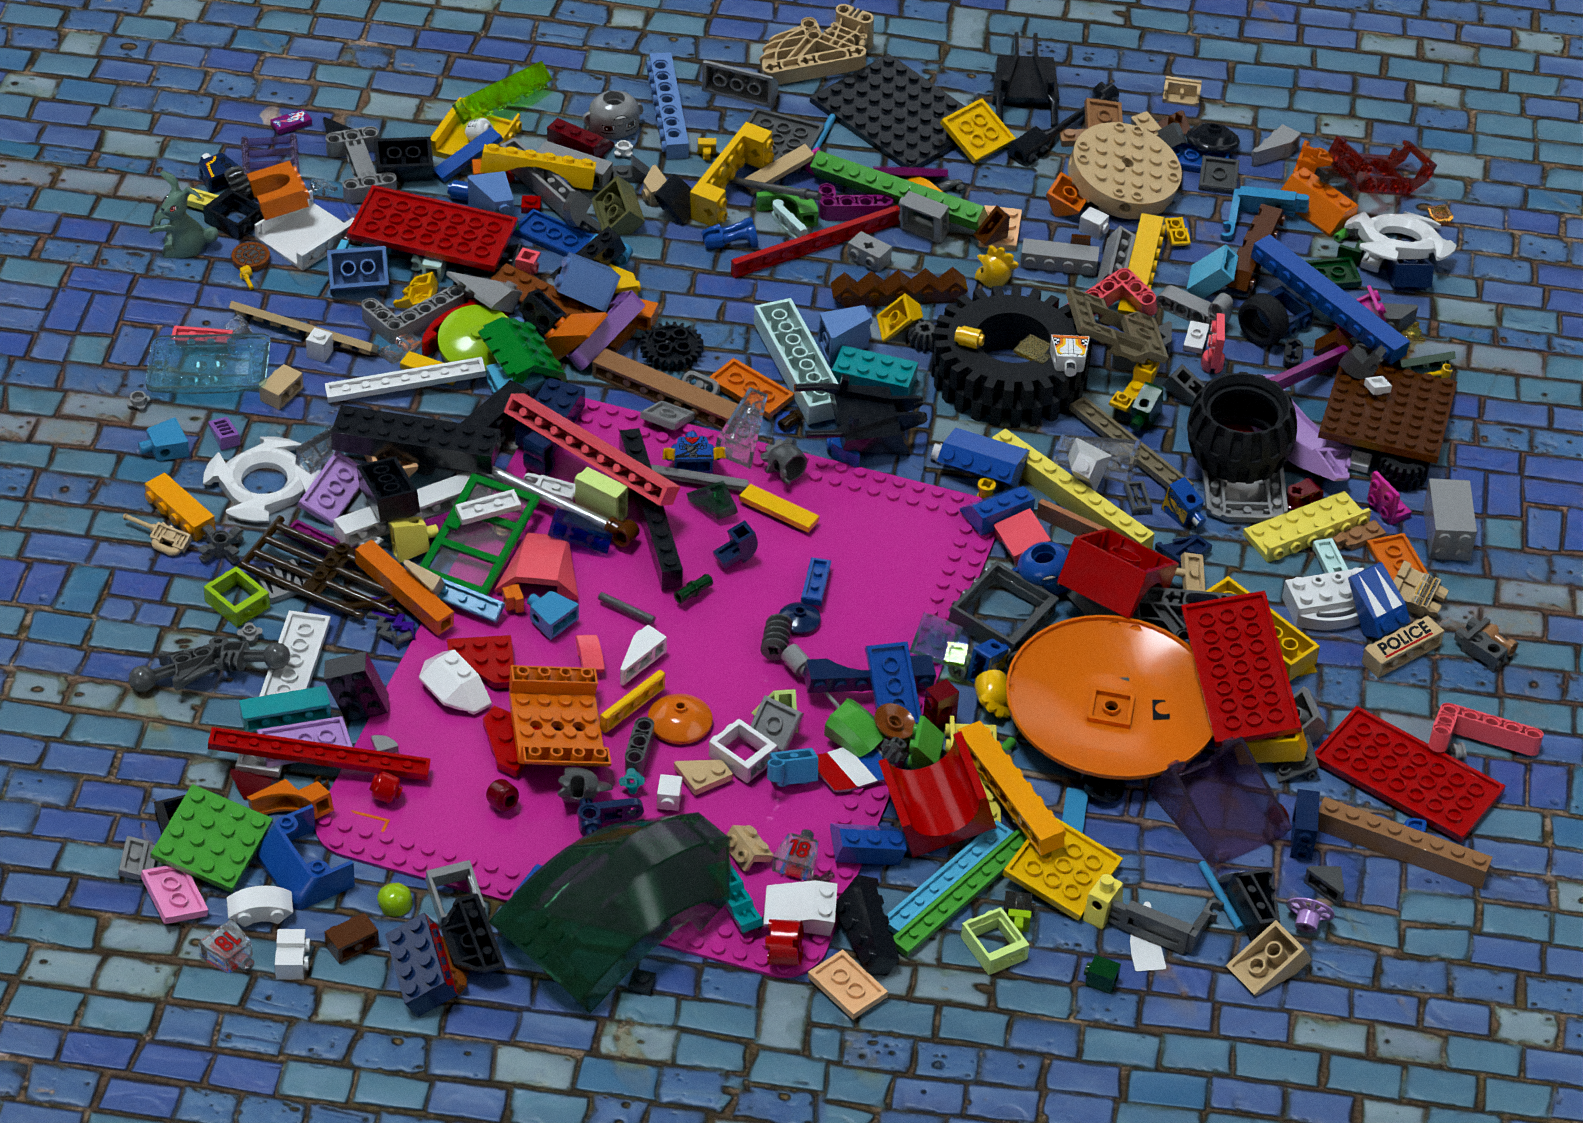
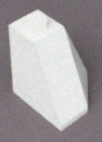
(1088, 463)

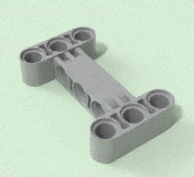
(355, 146)

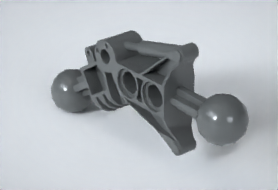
(204, 660)

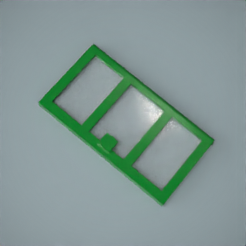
(478, 550)

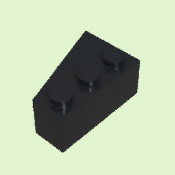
(1254, 900)

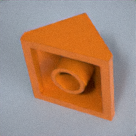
(1064, 197)

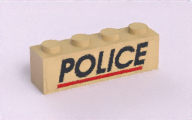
(1402, 646)

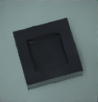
(642, 982)

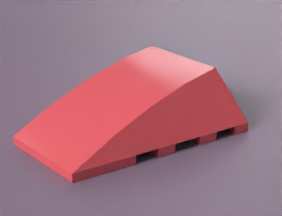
(542, 562)

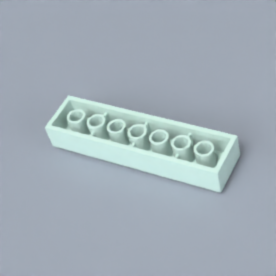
(796, 356)

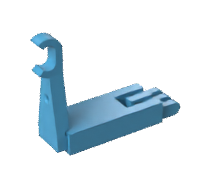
(1251, 198)

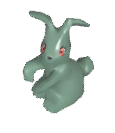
(184, 234)

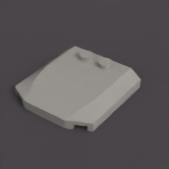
(1245, 501)

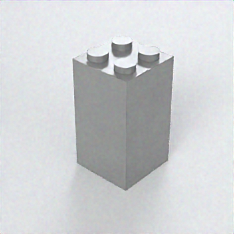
(1449, 519)

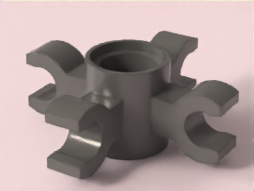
(220, 544)

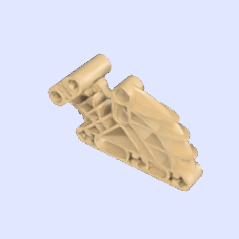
(809, 54)

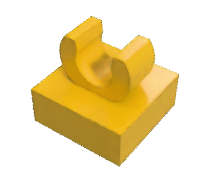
(706, 147)

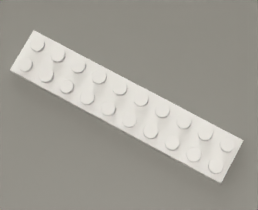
(304, 637)

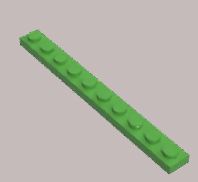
(958, 895)

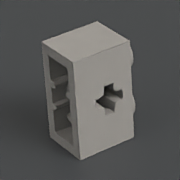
(869, 251)

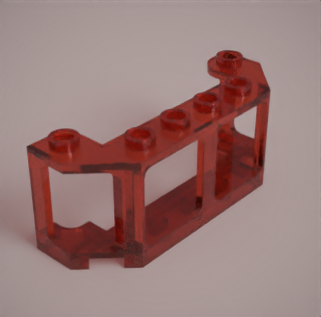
(1348, 160)

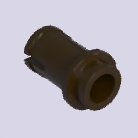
(790, 420)

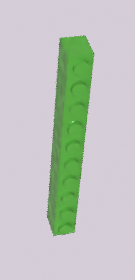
(880, 183)

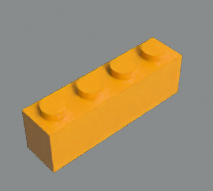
(178, 506)

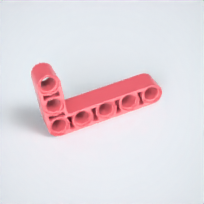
(1126, 284)
(1483, 728)

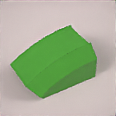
(853, 728)

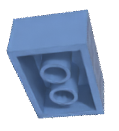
(357, 268)

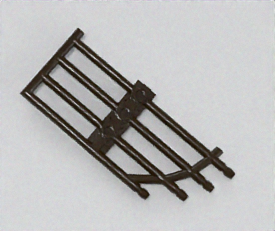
(322, 575)

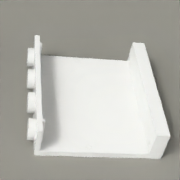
(303, 234)

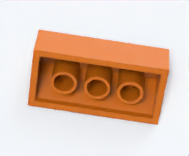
(1327, 206)

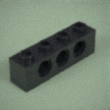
(602, 249)

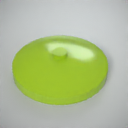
(459, 334)

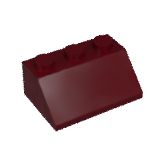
(577, 138)

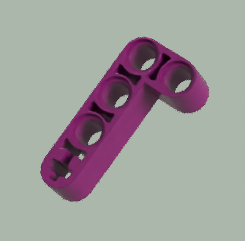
(849, 207)

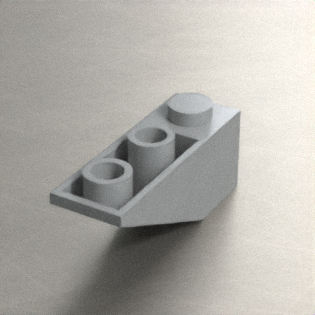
(1277, 146)

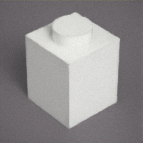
(1094, 223)
(319, 345)
(669, 792)

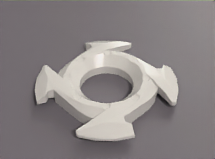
(1410, 224)
(272, 454)

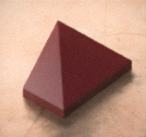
(250, 783)

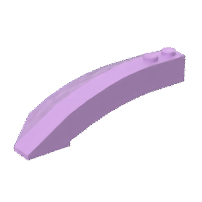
(1316, 454)

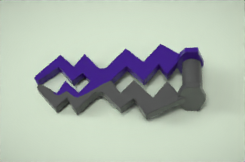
(406, 628)

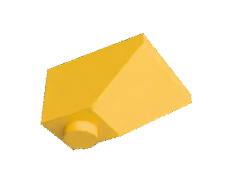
(898, 317)

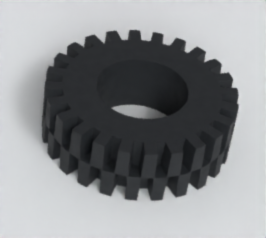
(1001, 386)

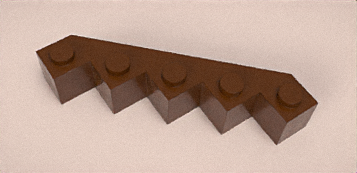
(1263, 224)
(875, 291)

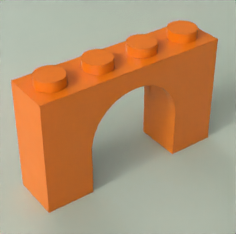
(278, 189)

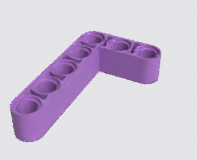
(623, 309)

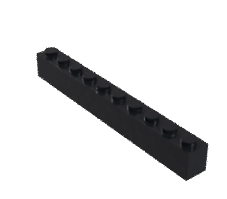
(653, 518)

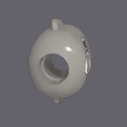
(613, 115)

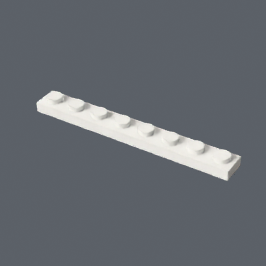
(405, 379)

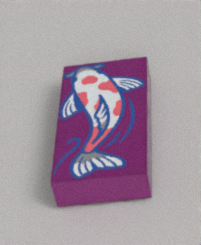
(291, 121)

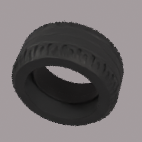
(1274, 313)

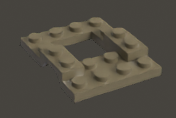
(1140, 335)

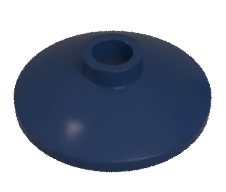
(804, 617)

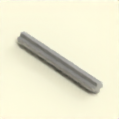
(700, 477)

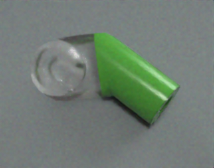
(1343, 233)
(1008, 745)

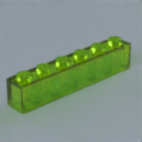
(503, 92)

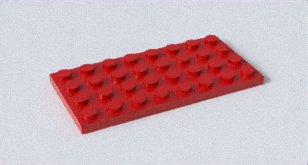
(432, 228)
(1241, 668)
(1409, 773)

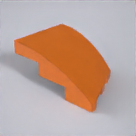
(1312, 158)

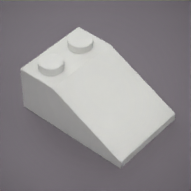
(803, 901)

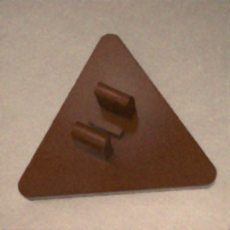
(1178, 117)

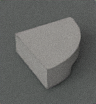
(384, 744)

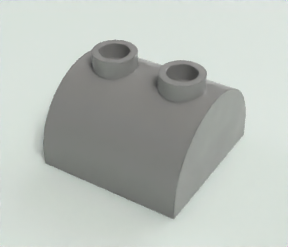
(1309, 714)

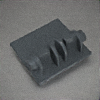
(1308, 767)

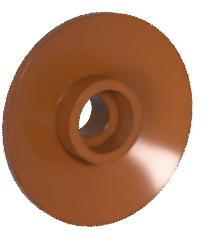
(894, 721)

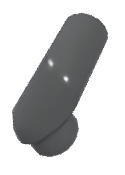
(949, 184)

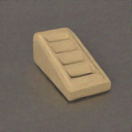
(426, 577)

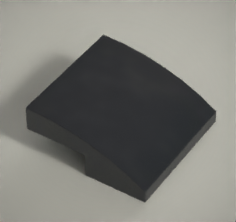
(675, 197)

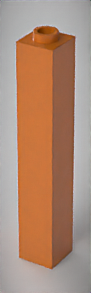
(404, 587)

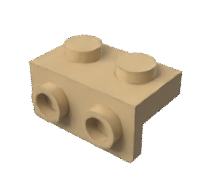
(748, 846)

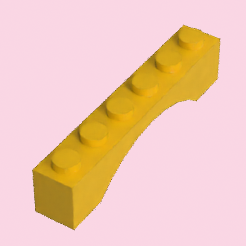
(576, 171)

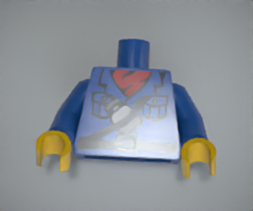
(693, 453)

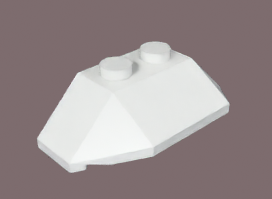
(454, 682)

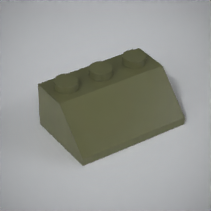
(618, 207)

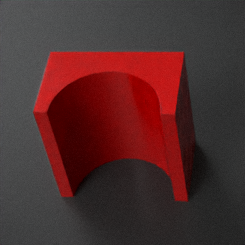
(1114, 570)
(940, 800)

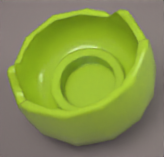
(394, 899)

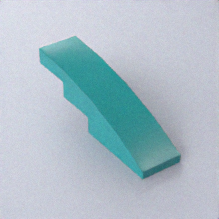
(741, 905)

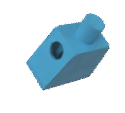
(165, 441)
(552, 613)

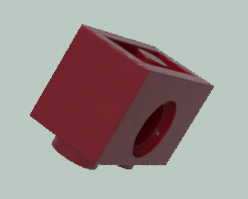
(941, 703)

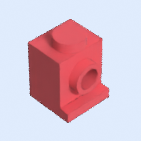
(527, 261)

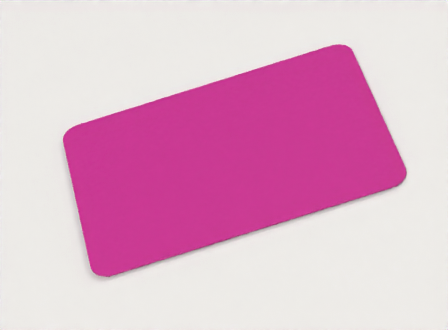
(893, 556)

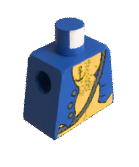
(1183, 503)
(987, 656)

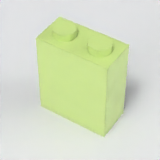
(601, 494)

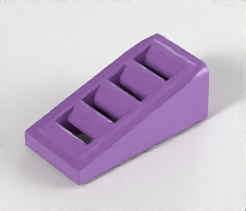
(224, 433)

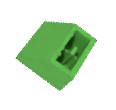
(926, 745)

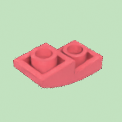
(590, 652)

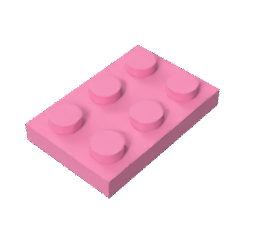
(174, 894)

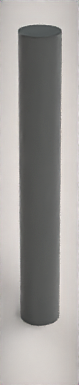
(627, 608)

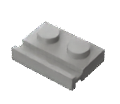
(135, 858)

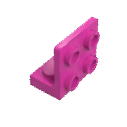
(1386, 500)

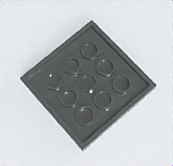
(786, 131)

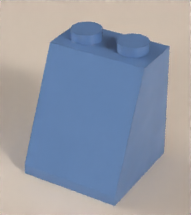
(491, 193)
(587, 281)
(843, 327)

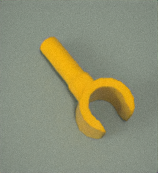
(245, 272)
(1445, 371)

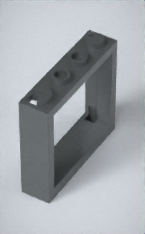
(1014, 582)

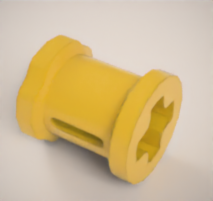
(986, 487)

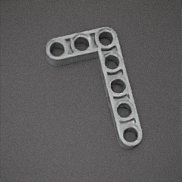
(413, 319)

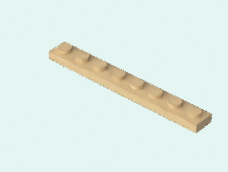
(295, 326)

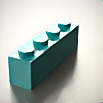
(285, 708)

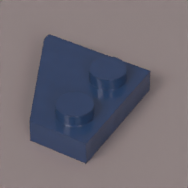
(1190, 544)

